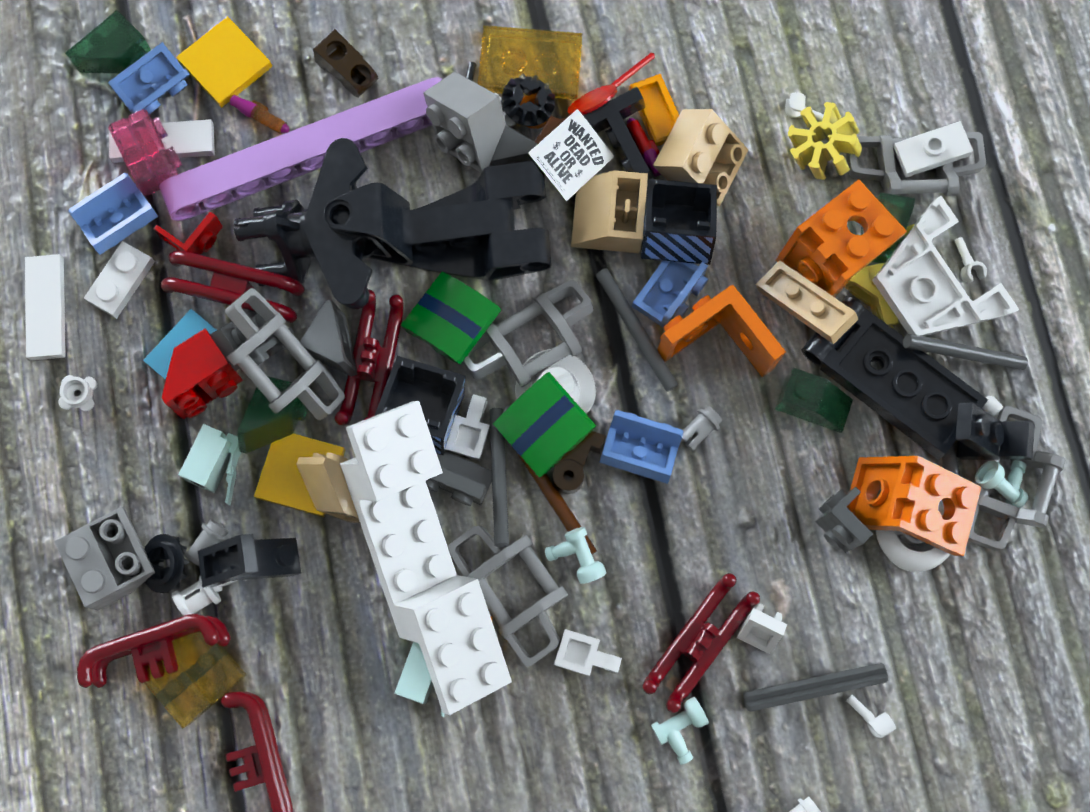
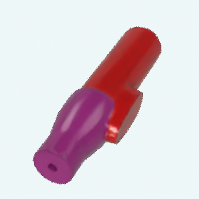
(646, 147)

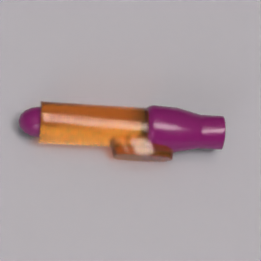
(259, 113)

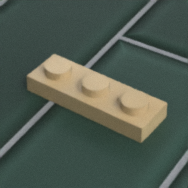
(807, 302)

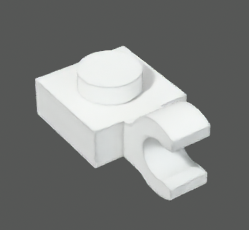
(468, 433)
(580, 654)

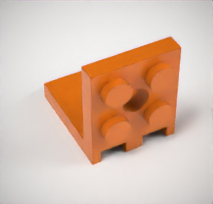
(826, 249)
(736, 318)
(911, 499)

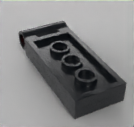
(908, 389)

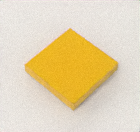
(224, 61)
(280, 476)

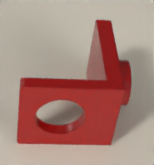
(200, 240)

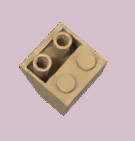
(701, 151)
(611, 212)
(328, 485)

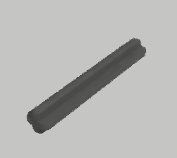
(815, 687)

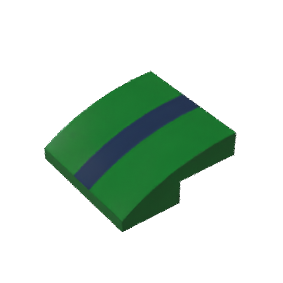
(451, 317)
(544, 424)

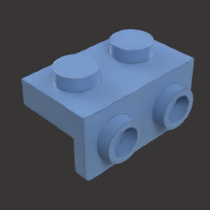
(149, 80)
(112, 213)
(669, 289)
(641, 446)

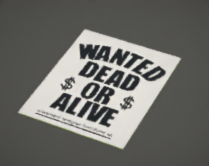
(571, 154)

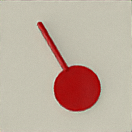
(601, 95)

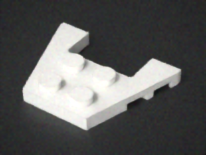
(925, 289)

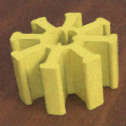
(832, 127)

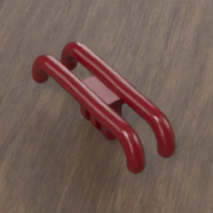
(229, 282)
(372, 360)
(700, 642)
(149, 648)
(261, 760)

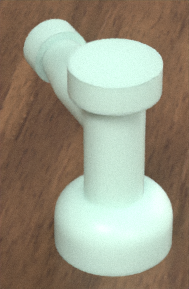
(992, 475)
(576, 543)
(670, 729)

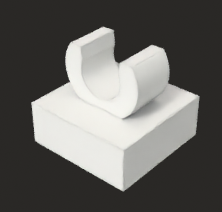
(762, 630)

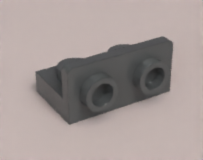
(230, 338)

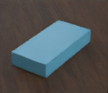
(161, 355)

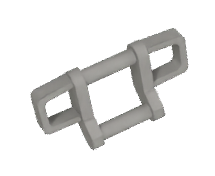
(947, 176)
(560, 323)
(276, 326)
(1037, 514)
(508, 625)

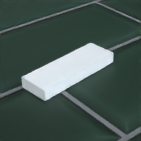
(187, 138)
(45, 307)

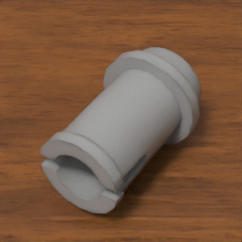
(701, 427)
(210, 535)

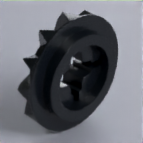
(528, 113)
(160, 549)

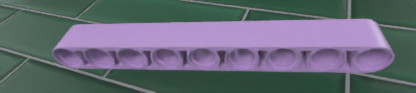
(295, 152)

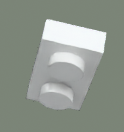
(119, 279)

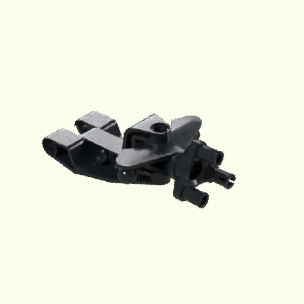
(460, 234)

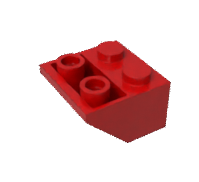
(198, 376)

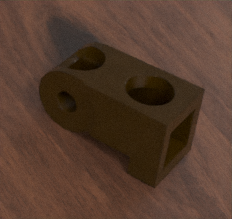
(345, 63)
(569, 471)

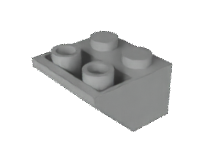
(465, 119)
(105, 559)

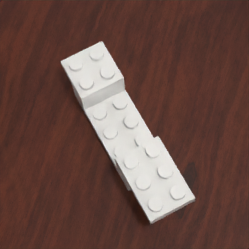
(413, 560)

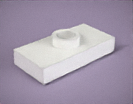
(933, 149)

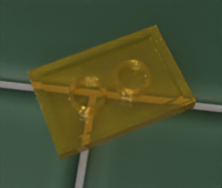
(544, 53)

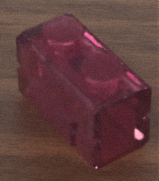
(144, 150)

